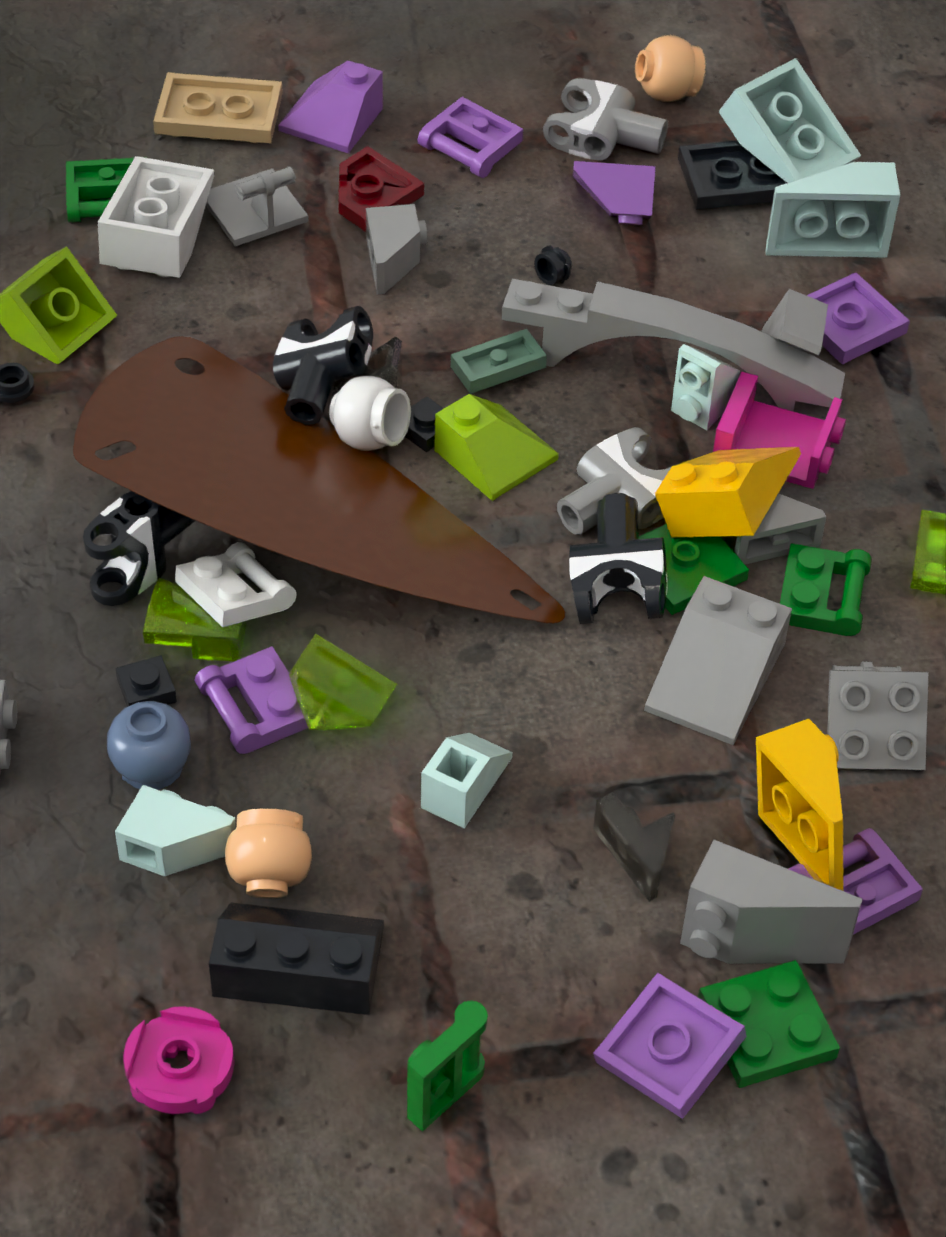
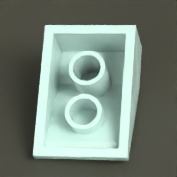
(788, 124)
(836, 213)

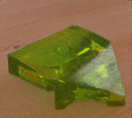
(337, 688)

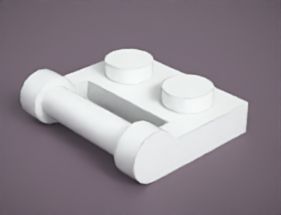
(225, 595)

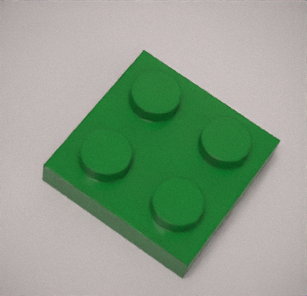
(780, 1022)

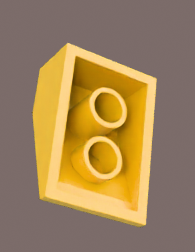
(724, 491)
(802, 797)

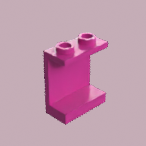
(760, 425)

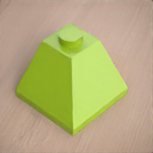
(489, 445)

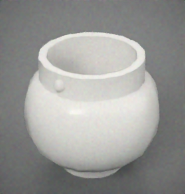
(370, 413)

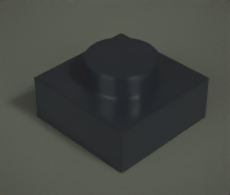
(422, 424)
(146, 682)

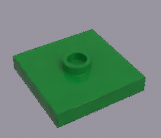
(692, 559)

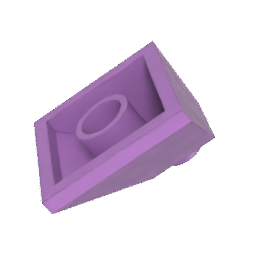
(337, 107)
(619, 188)

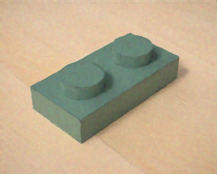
(498, 361)

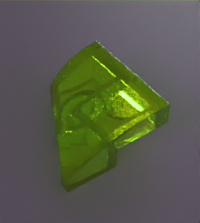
(181, 621)

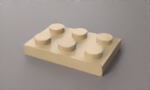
(218, 108)

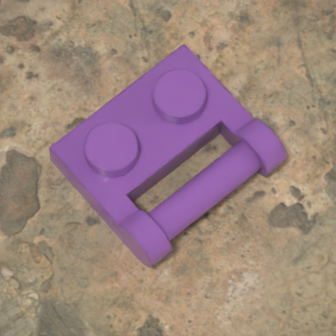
(477, 128)
(268, 693)
(881, 884)

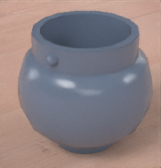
(149, 744)

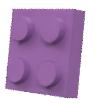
(857, 318)
(670, 1045)

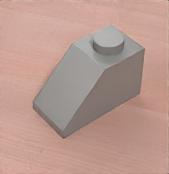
(393, 243)

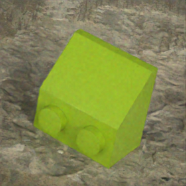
(54, 307)

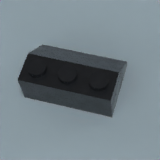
(295, 958)

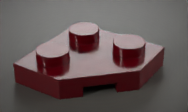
(373, 181)

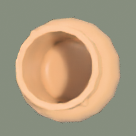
(670, 68)
(268, 852)

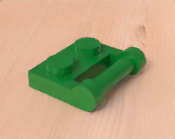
(92, 181)
(808, 587)
(446, 1067)

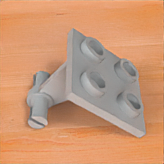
(256, 205)
(878, 717)

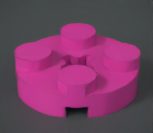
(182, 1089)

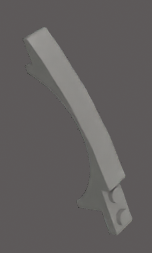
(582, 318)

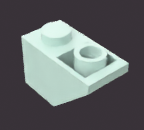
(702, 386)
(461, 776)
(171, 833)

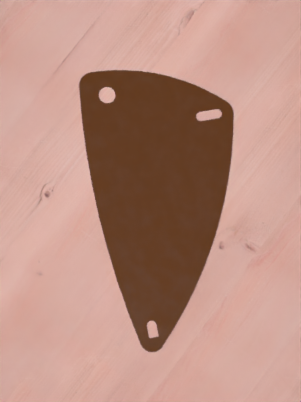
(239, 464)

